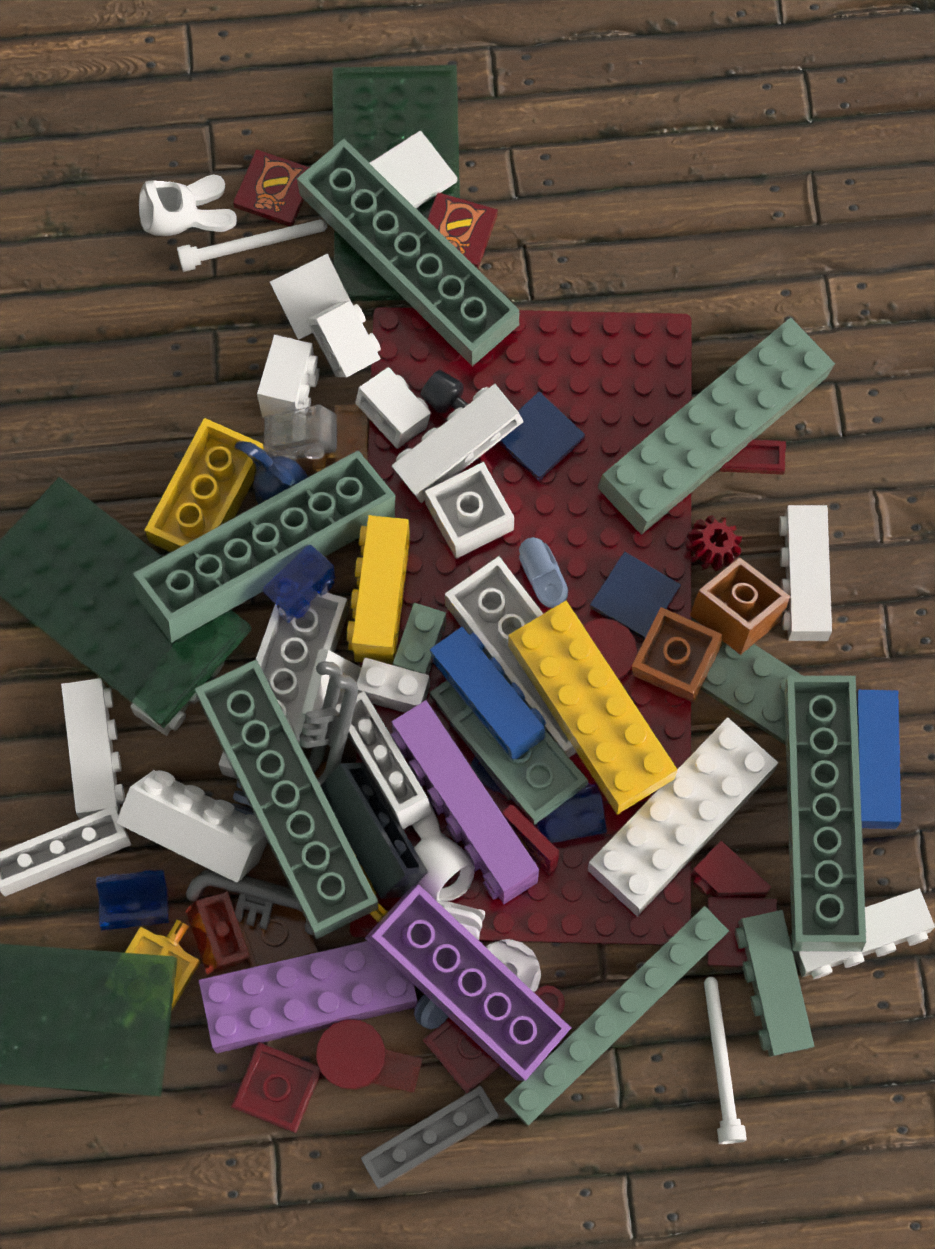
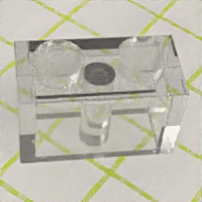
(301, 433)

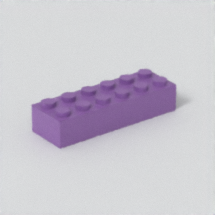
(465, 803)
(468, 983)
(302, 995)

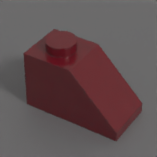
(727, 875)

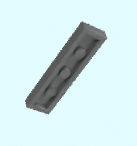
(429, 1137)

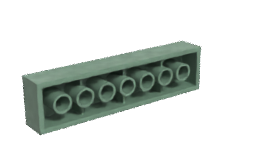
(408, 252)
(715, 425)
(251, 549)
(286, 799)
(824, 814)

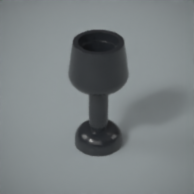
(443, 392)

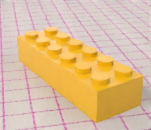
(591, 707)

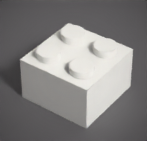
(344, 338)
(287, 376)
(469, 510)

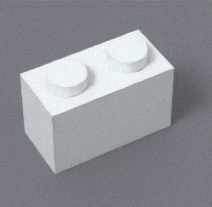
(393, 407)
(392, 685)

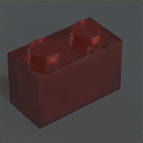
(217, 933)

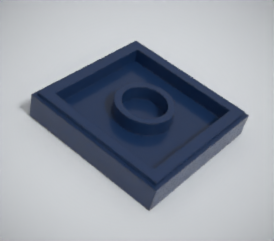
(542, 437)
(634, 595)

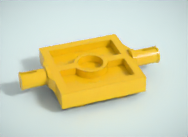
(152, 944)

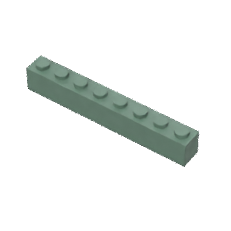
(616, 1016)

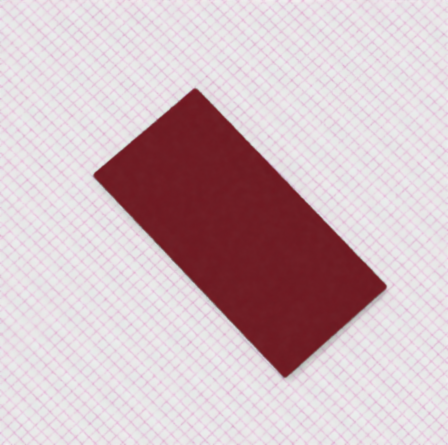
(617, 384)

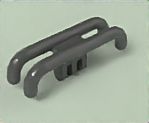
(328, 725)
(254, 896)

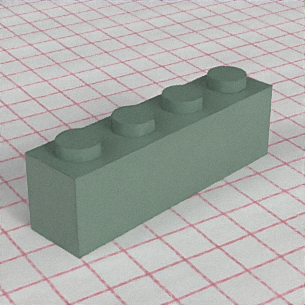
(775, 984)

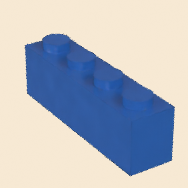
(488, 693)
(879, 758)

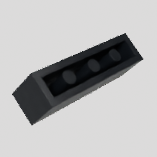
(373, 830)

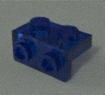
(300, 583)
(575, 818)
(133, 899)

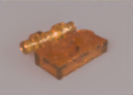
(351, 435)

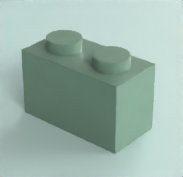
(421, 633)

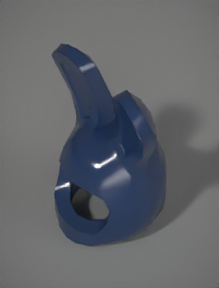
(271, 473)

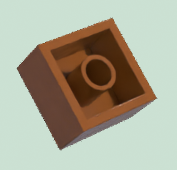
(740, 605)
(677, 654)

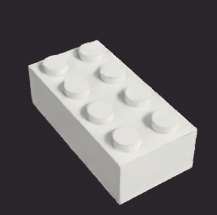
(193, 825)

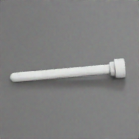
(191, 256)
(730, 1128)

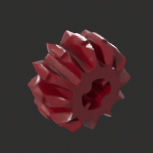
(720, 535)

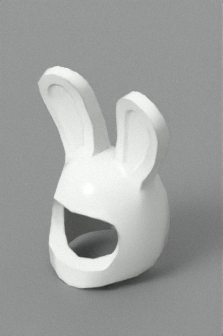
(172, 208)
(442, 860)

